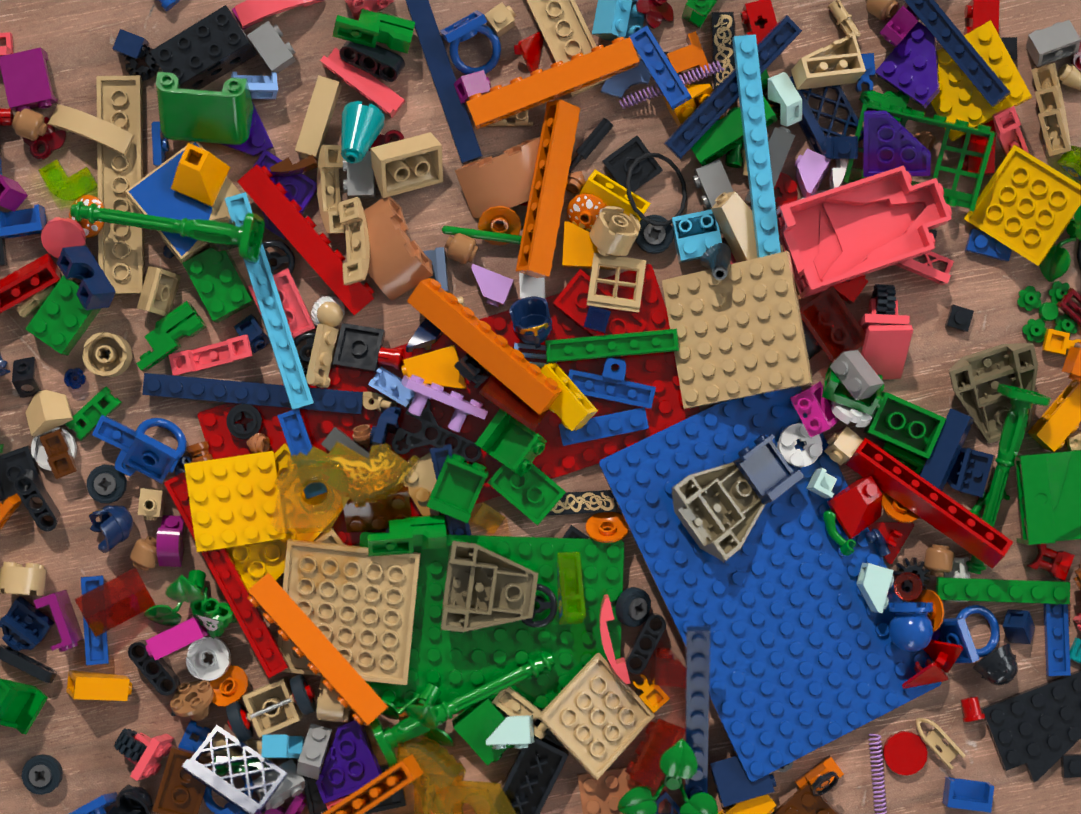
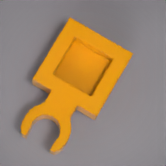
(1058, 342)
(652, 694)

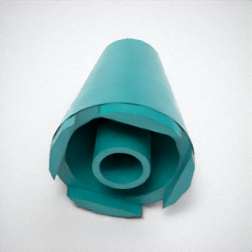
(359, 130)

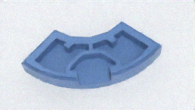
(621, 82)

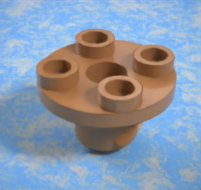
(193, 700)

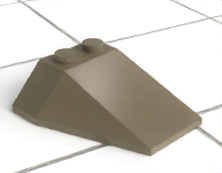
(978, 377)
(717, 509)
(485, 589)

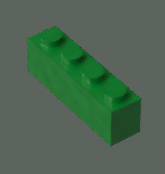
(725, 135)

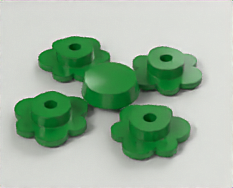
(1047, 311)

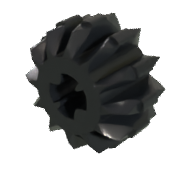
(917, 569)

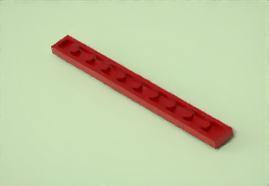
(232, 588)

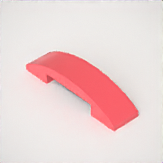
(254, 11)
(1008, 130)
(210, 356)
(618, 665)

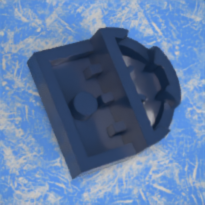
(386, 424)
(971, 472)
(24, 625)

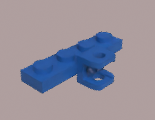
(613, 386)
(121, 437)

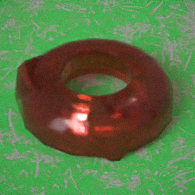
(917, 586)

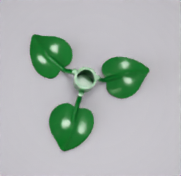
(1058, 258)
(181, 591)
(422, 713)
(676, 764)

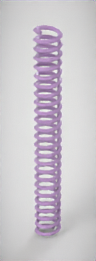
(698, 77)
(878, 774)

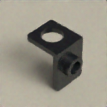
(24, 374)

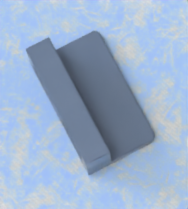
(439, 266)

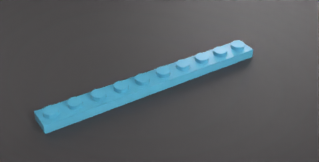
(756, 145)
(273, 314)

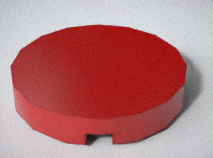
(905, 753)

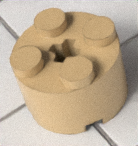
(614, 231)
(94, 354)
(22, 580)
(329, 707)

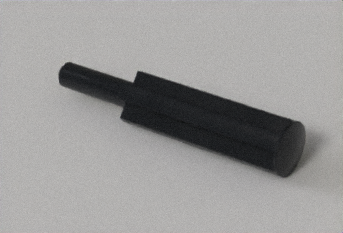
(591, 142)

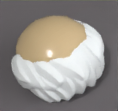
(328, 311)

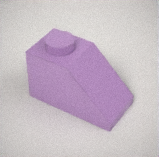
(811, 171)
(492, 285)

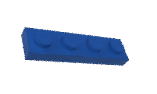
(660, 67)
(606, 426)
(299, 441)
(1057, 639)
(95, 647)

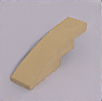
(1052, 109)

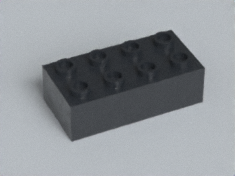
(534, 775)

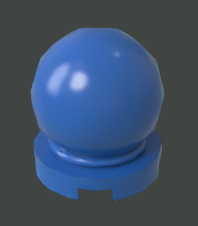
(910, 626)

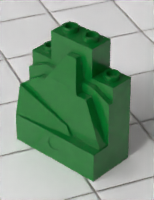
(1049, 496)

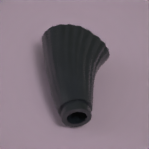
(718, 260)

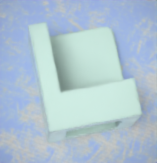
(822, 483)

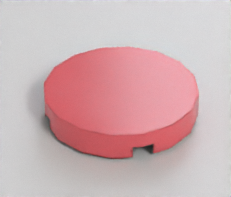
(60, 234)

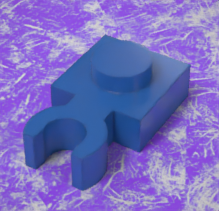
(869, 63)

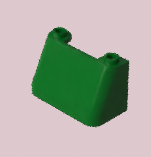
(204, 114)

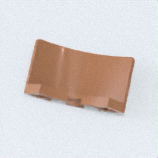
(499, 179)
(394, 260)

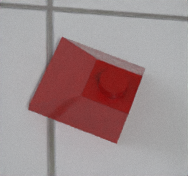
(857, 505)

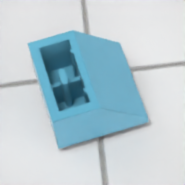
(617, 19)
(695, 234)

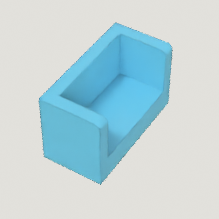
(282, 746)

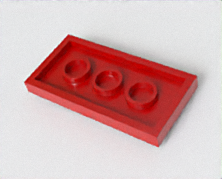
(574, 304)

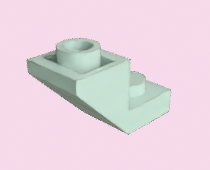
(783, 92)

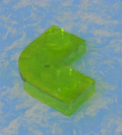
(67, 187)

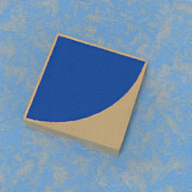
(154, 197)

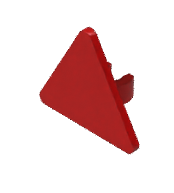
(531, 50)
(895, 536)
(943, 654)
(926, 675)

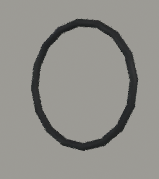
(628, 188)

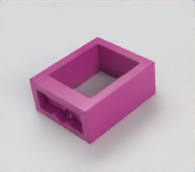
(818, 409)
(175, 638)

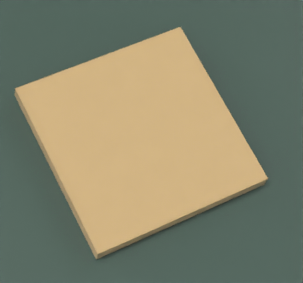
(596, 716)

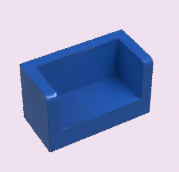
(22, 222)
(968, 794)

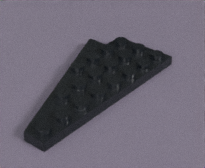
(1037, 724)

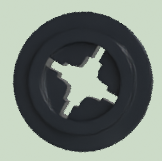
(145, 72)
(236, 414)

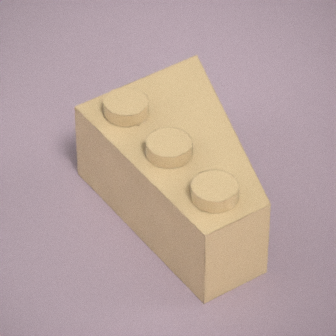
(830, 65)

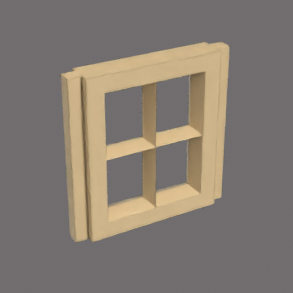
(618, 263)

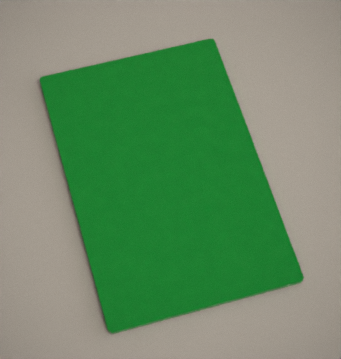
(473, 658)

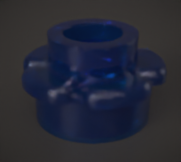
(74, 384)

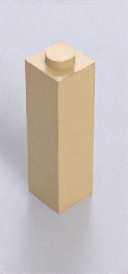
(318, 117)

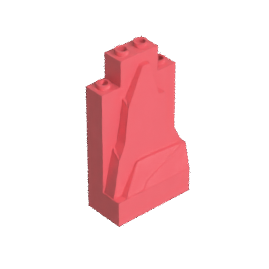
(860, 228)

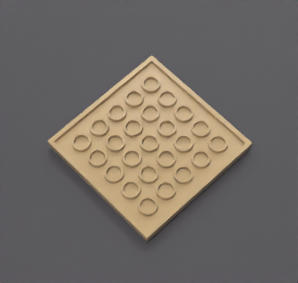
(737, 331)
(357, 604)

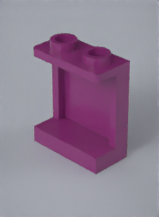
(27, 80)
(64, 618)

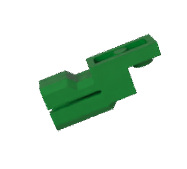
(374, 28)
(168, 331)
(407, 533)

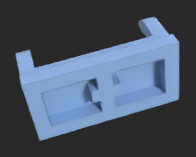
(261, 86)
(391, 386)

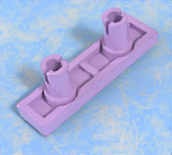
(435, 391)

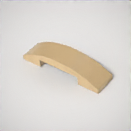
(92, 128)
(329, 187)
(357, 240)

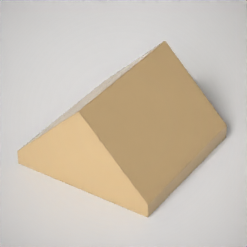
(158, 291)

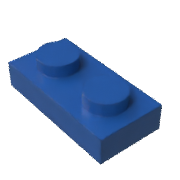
(985, 245)

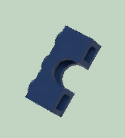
(95, 288)

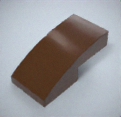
(286, 168)
(58, 453)

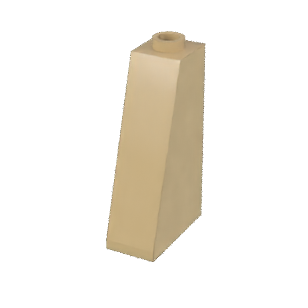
(736, 225)

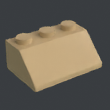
(407, 164)

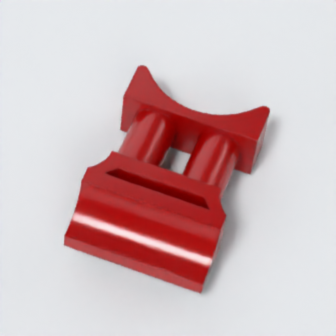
(1059, 565)

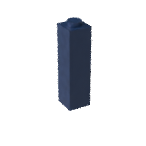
(947, 448)

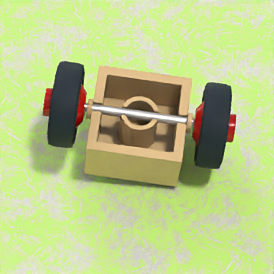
(271, 707)

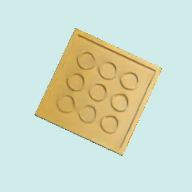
(961, 98)
(1026, 205)
(233, 500)

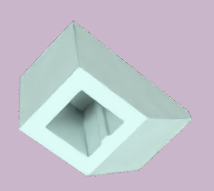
(874, 585)
(513, 730)

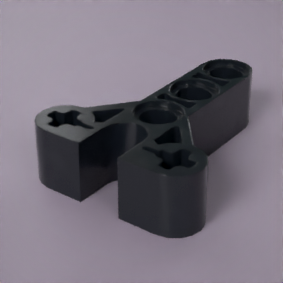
(419, 439)

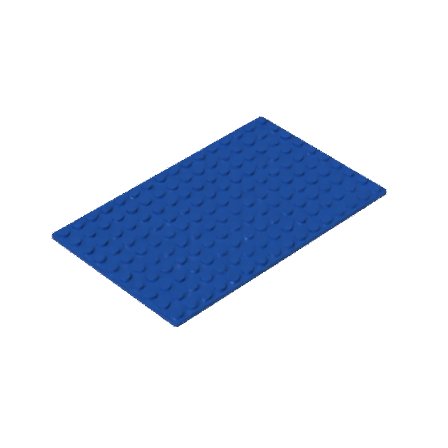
(788, 627)

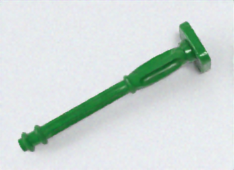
(247, 236)
(1008, 448)
(409, 728)

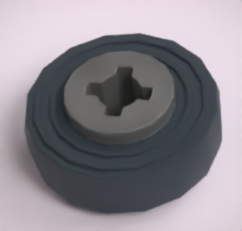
(653, 241)
(115, 484)
(633, 607)
(49, 777)

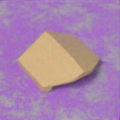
(47, 412)

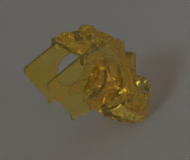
(346, 478)
(443, 784)

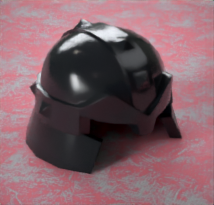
(998, 666)
(133, 801)

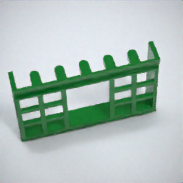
(950, 196)

